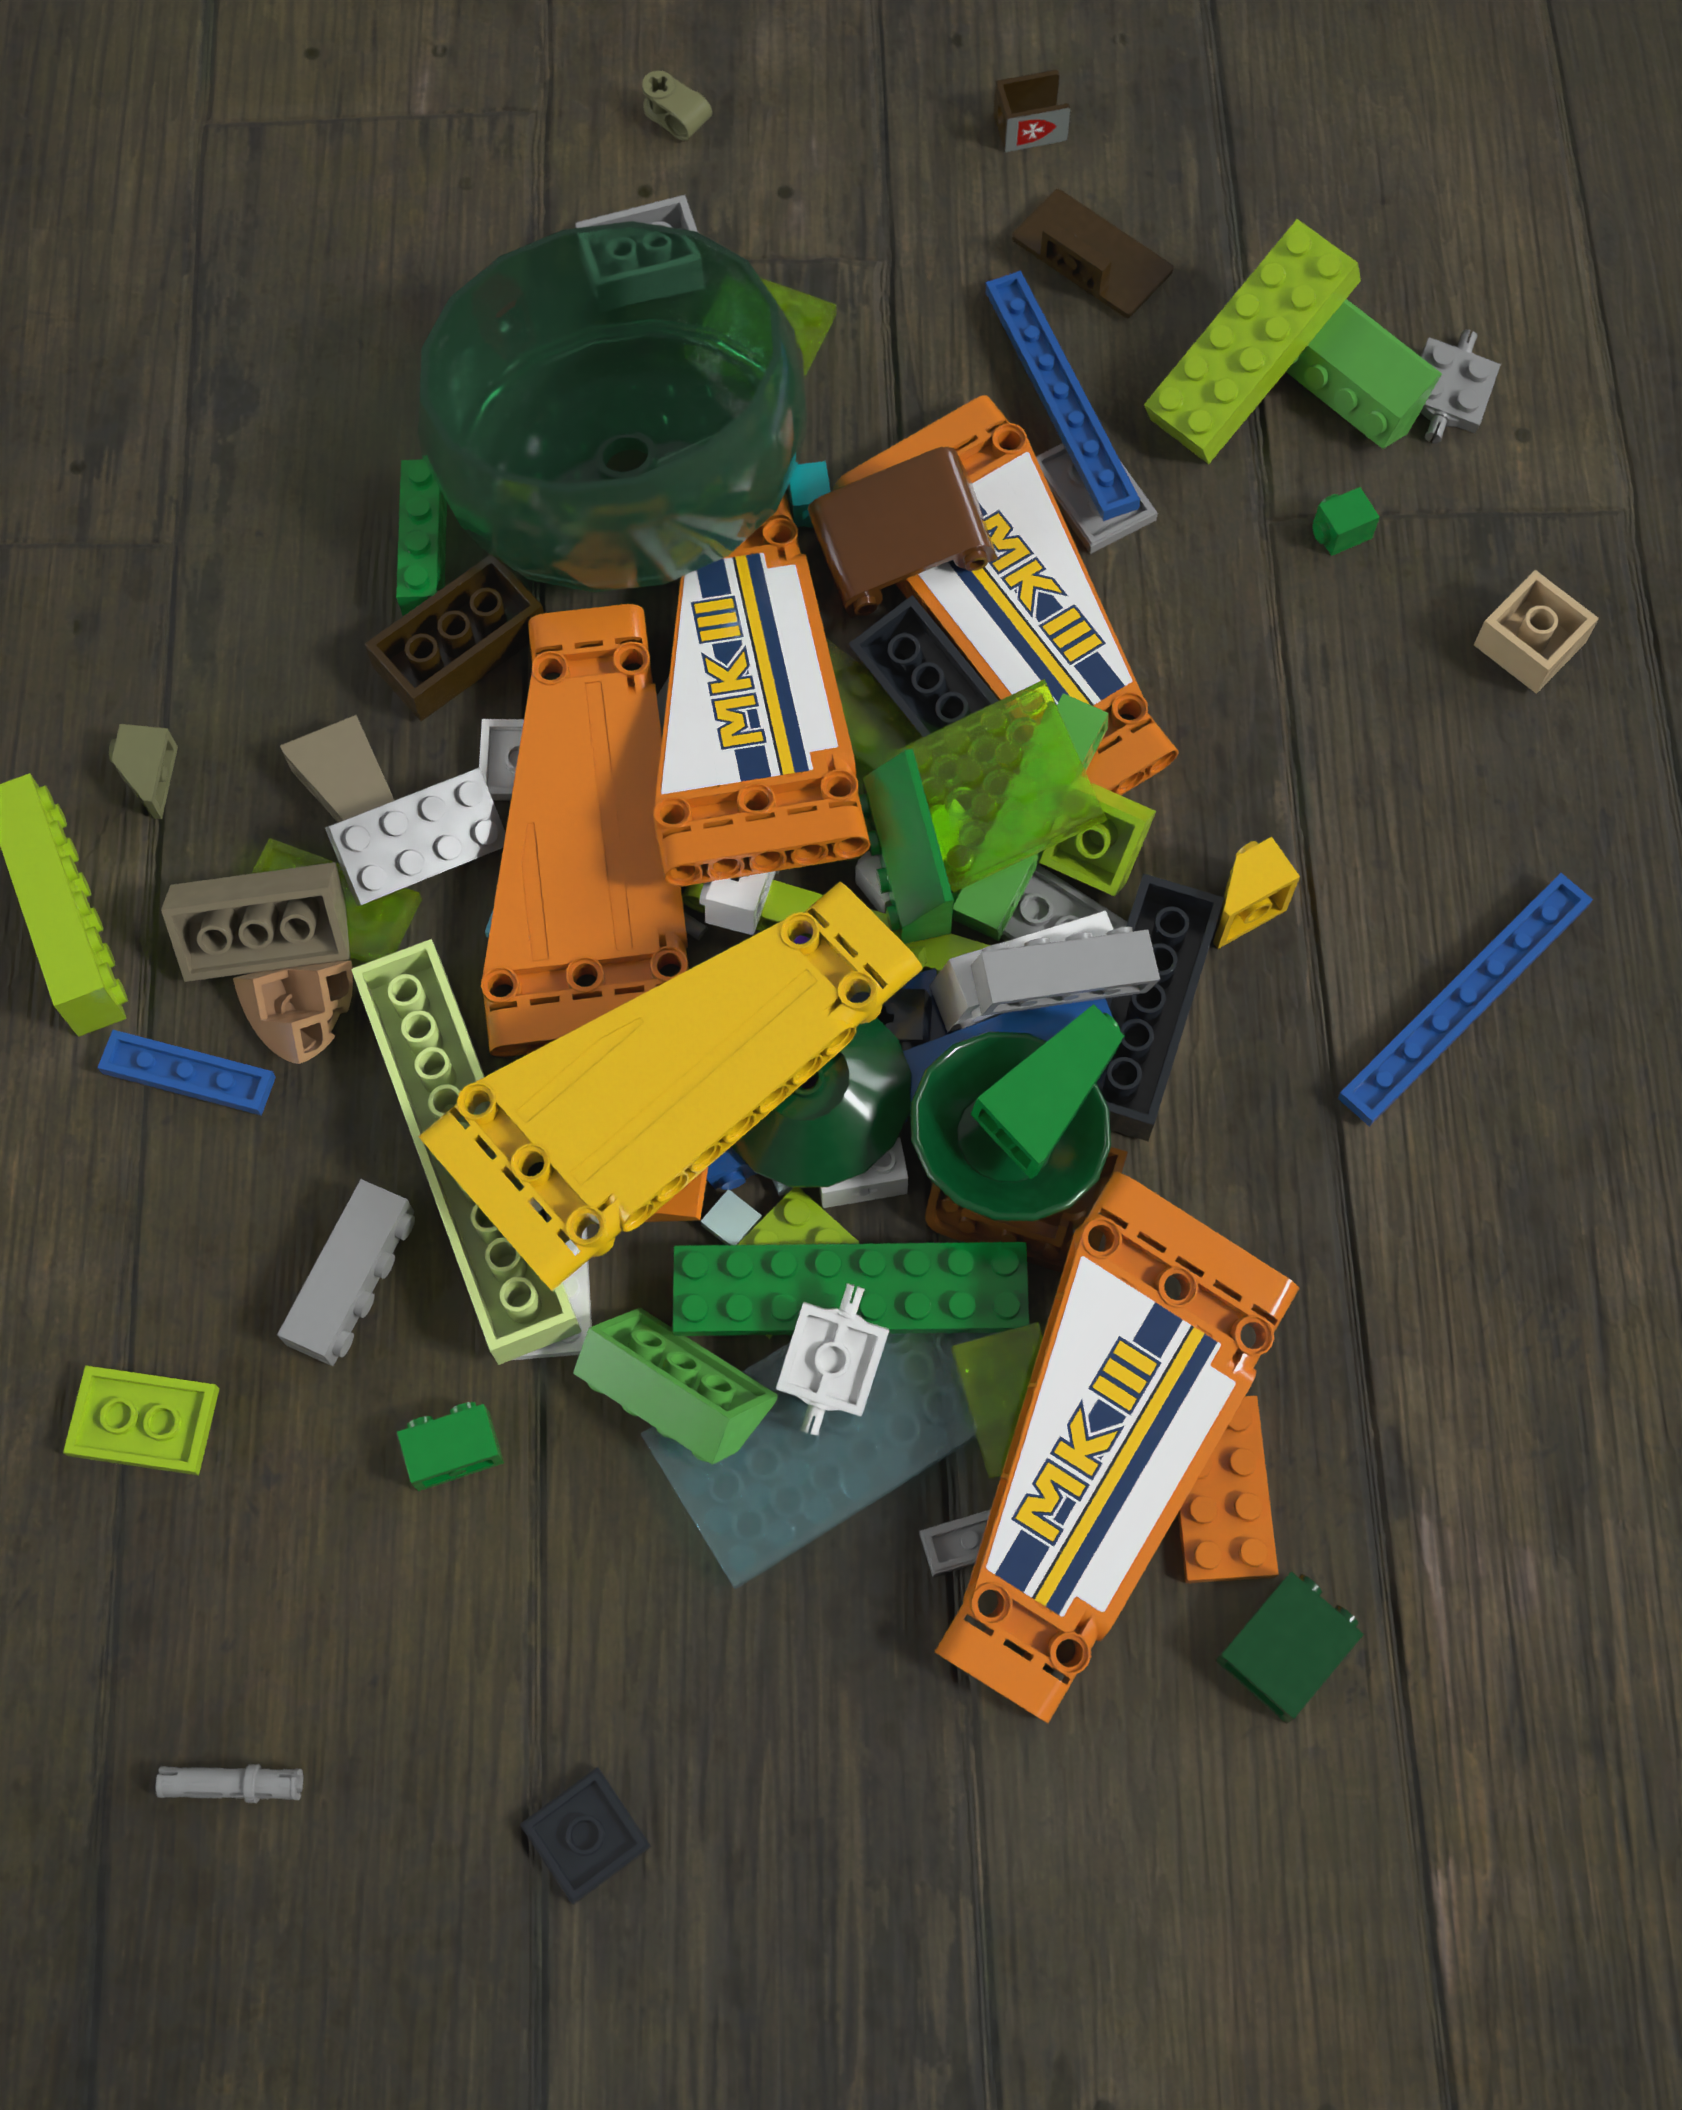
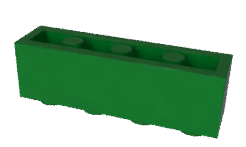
(420, 536)

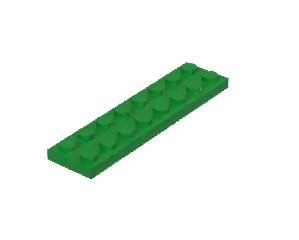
(905, 1286)

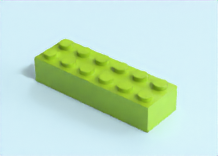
(1253, 341)
(57, 908)

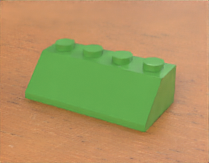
(1366, 375)
(673, 1384)

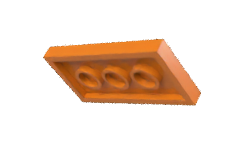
(1228, 1510)

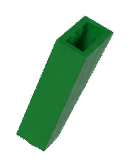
(1044, 1092)

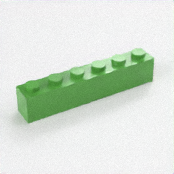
(992, 901)

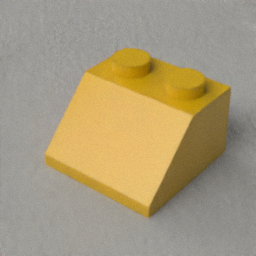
(1256, 890)

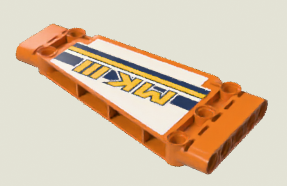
(1035, 604)
(754, 722)

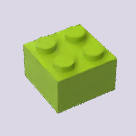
(1106, 851)

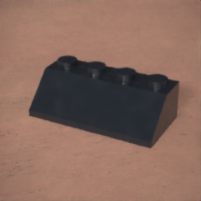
(921, 669)

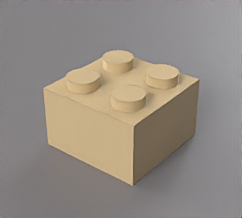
(1535, 631)

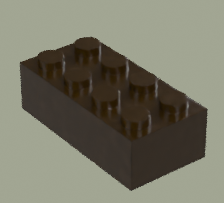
(454, 637)

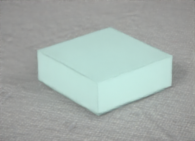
(730, 1219)

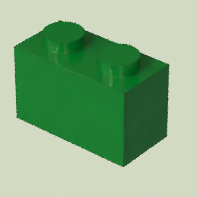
(449, 1446)

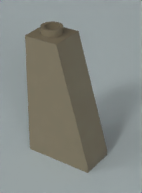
(339, 769)

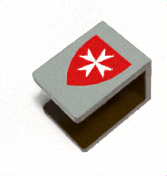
(1029, 111)

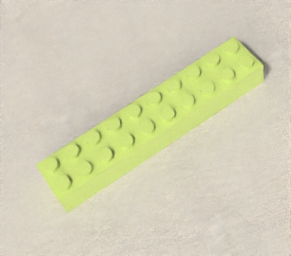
(429, 1066)

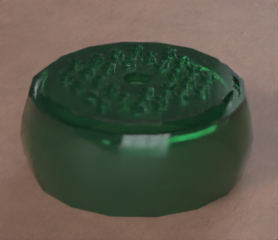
(600, 351)

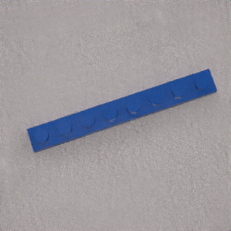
(1062, 396)
(1464, 999)

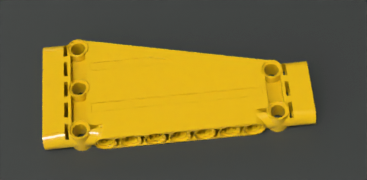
(665, 1082)

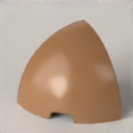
(296, 1006)

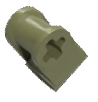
(674, 105)

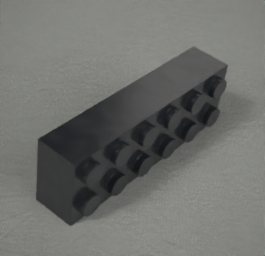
(1153, 1022)

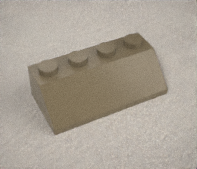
(257, 922)

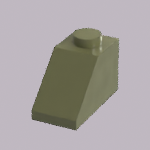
(145, 763)

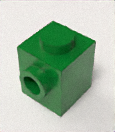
(1344, 521)

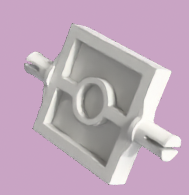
(832, 1359)

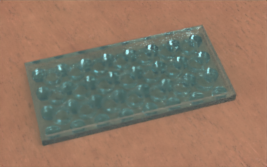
(799, 1485)

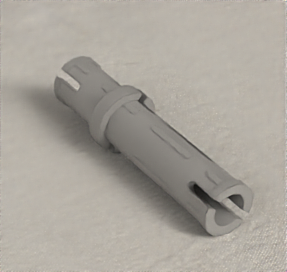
(239, 1783)

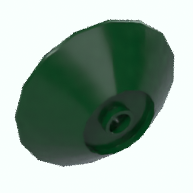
(841, 1121)
(970, 1162)

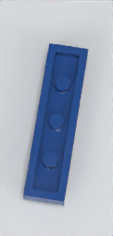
(186, 1072)

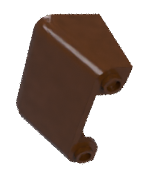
(900, 527)
(1045, 1239)

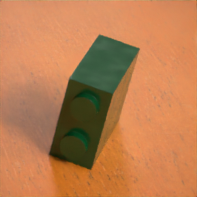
(1290, 1646)

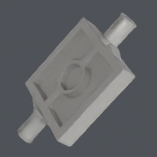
(1462, 389)

